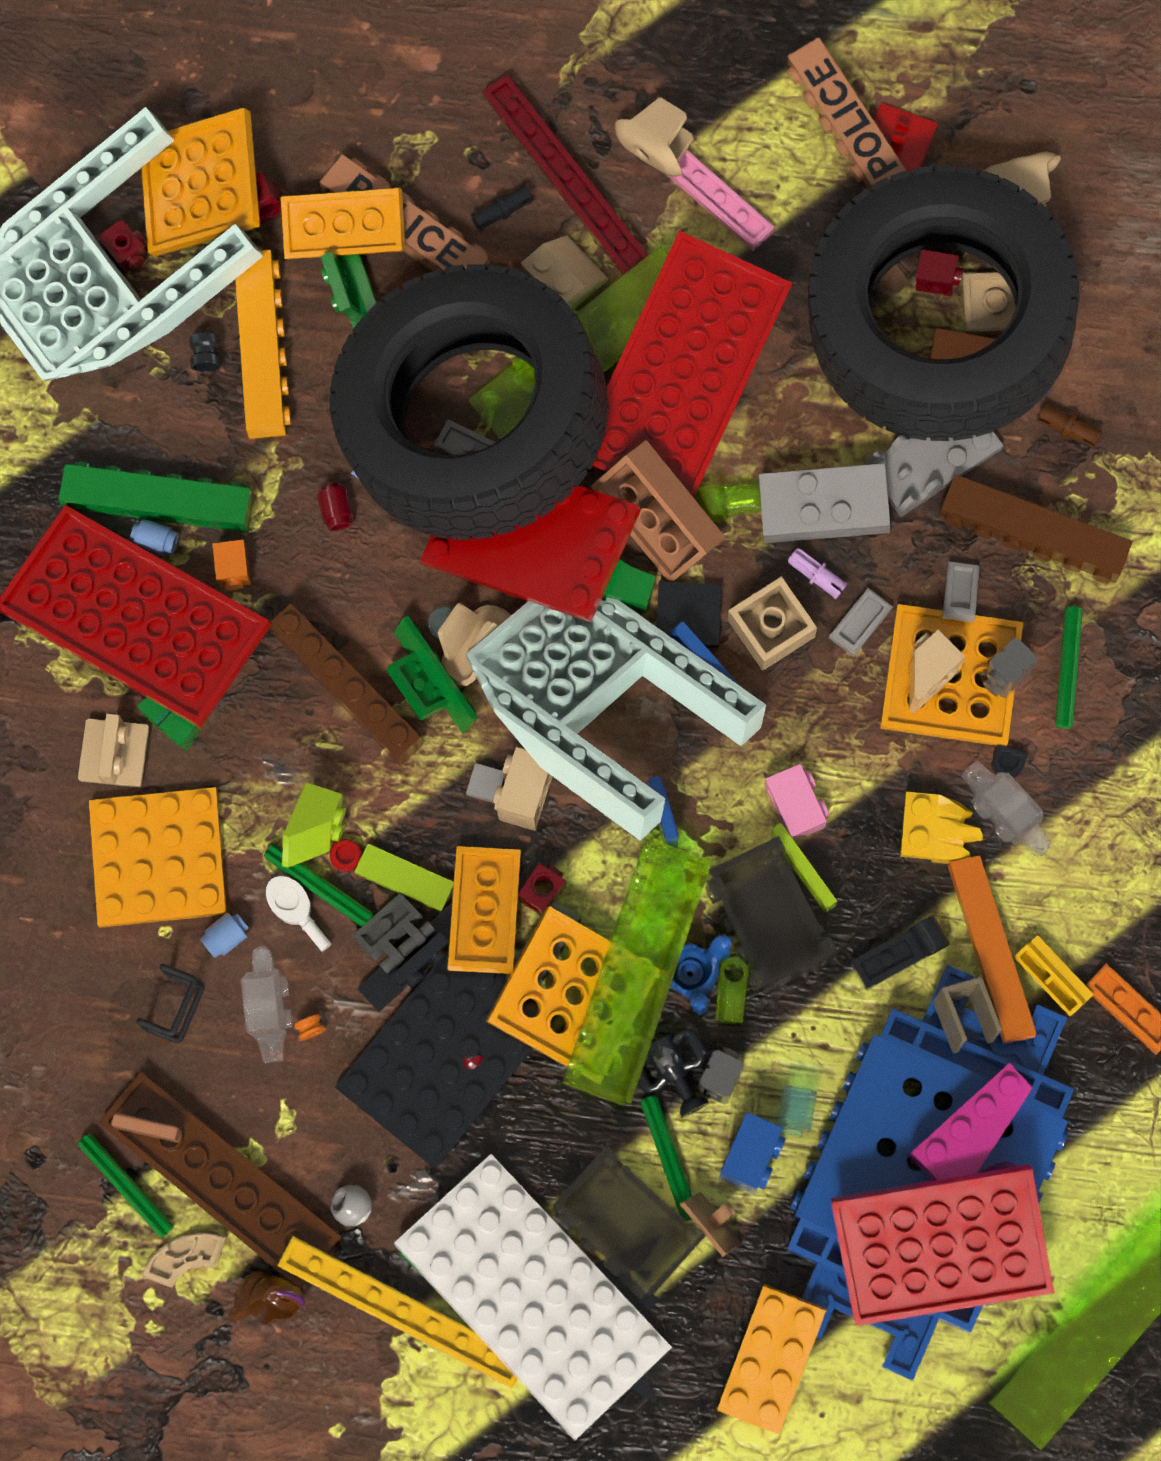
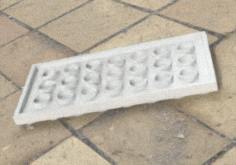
(532, 1296)

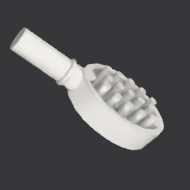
(293, 907)

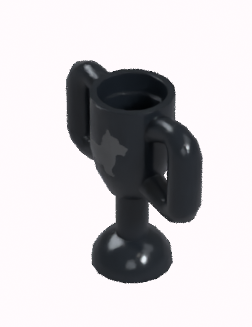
(673, 1068)

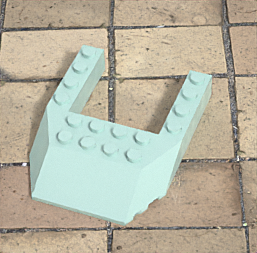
(63, 291)
(560, 672)

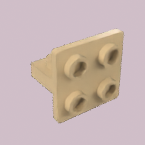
(113, 752)

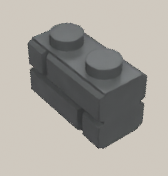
(1009, 668)
(721, 1075)

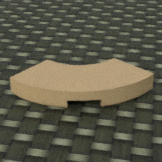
(183, 1255)

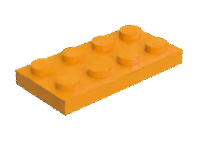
(343, 223)
(484, 910)
(771, 1359)

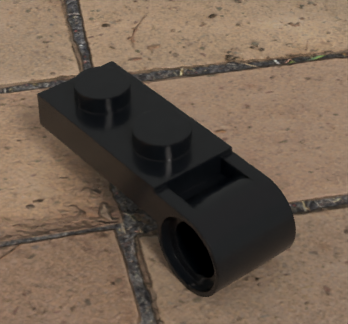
(900, 952)

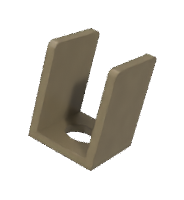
(982, 1006)

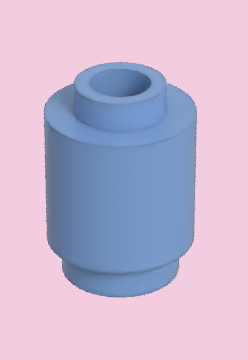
(154, 538)
(224, 934)

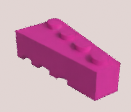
(974, 1129)

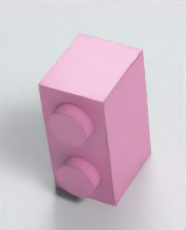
(795, 802)

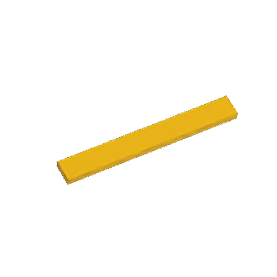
(393, 1308)

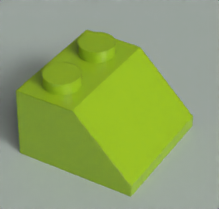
(313, 825)

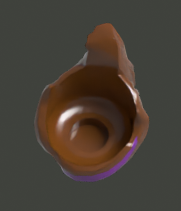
(266, 1298)

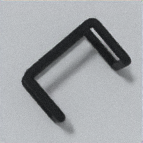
(168, 1034)

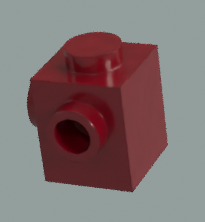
(124, 246)

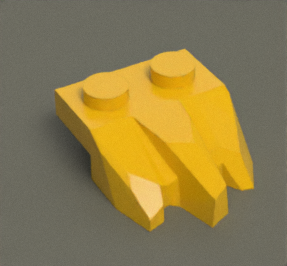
(936, 828)

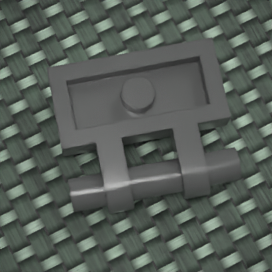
(388, 927)

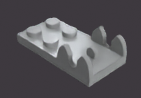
(924, 468)

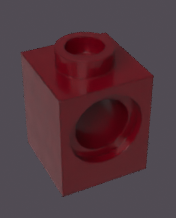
(268, 198)
(938, 273)
(536, 901)

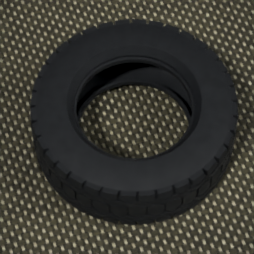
(955, 213)
(419, 332)

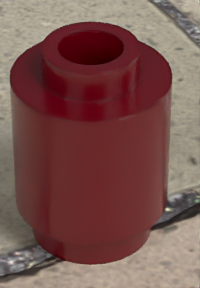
(335, 506)

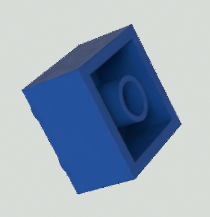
(751, 1153)

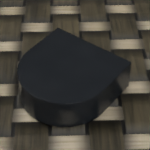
(1008, 760)

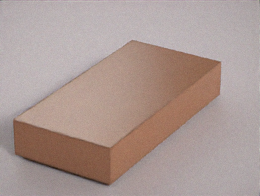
(146, 1127)

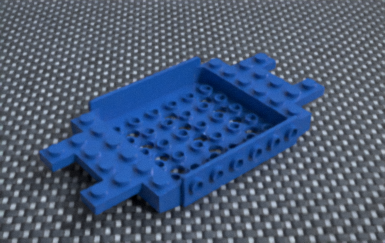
(881, 1109)

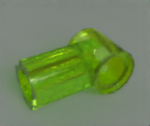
(729, 501)
(731, 995)

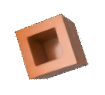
(231, 564)

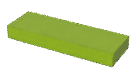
(805, 870)
(404, 878)

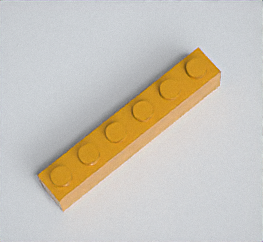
(261, 350)

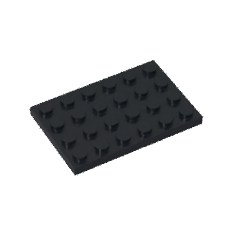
(415, 1070)

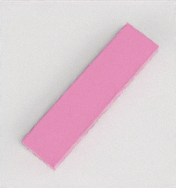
(722, 202)

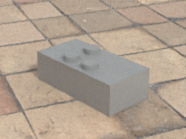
(824, 503)

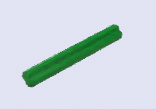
(1068, 667)
(321, 887)
(667, 1152)
(125, 1185)

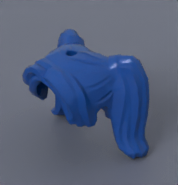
(705, 970)

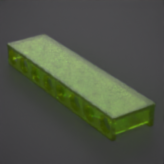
(637, 972)
(1086, 1340)

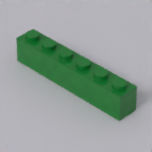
(156, 497)

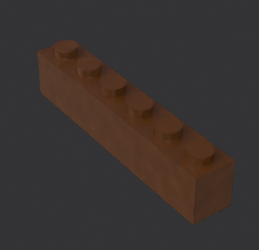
(1035, 529)
(345, 685)

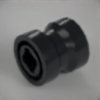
(205, 352)

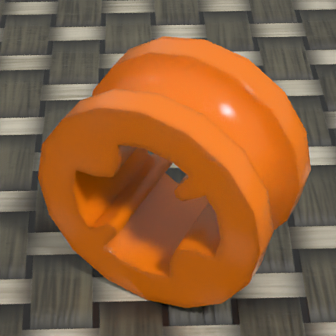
(310, 1027)

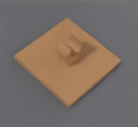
(713, 1222)

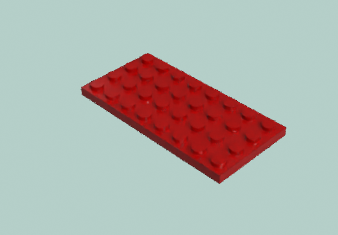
(689, 358)
(133, 616)

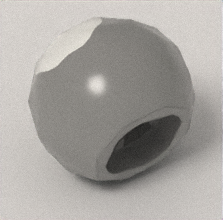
(351, 1205)

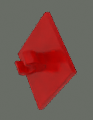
(906, 134)

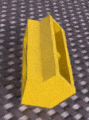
(1053, 975)

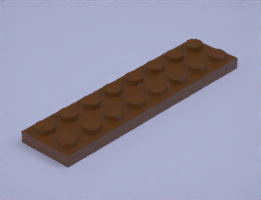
(219, 1177)

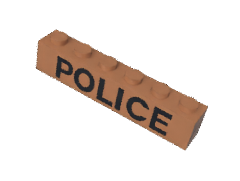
(842, 114)
(424, 235)

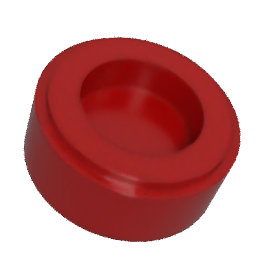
(345, 855)

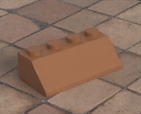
(671, 522)

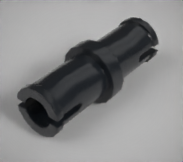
(501, 208)

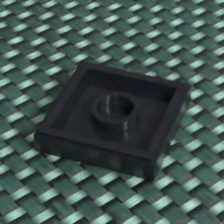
(693, 604)

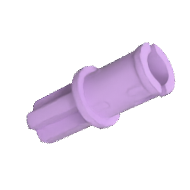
(816, 572)

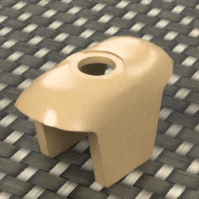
(656, 136)
(1029, 173)
(462, 633)

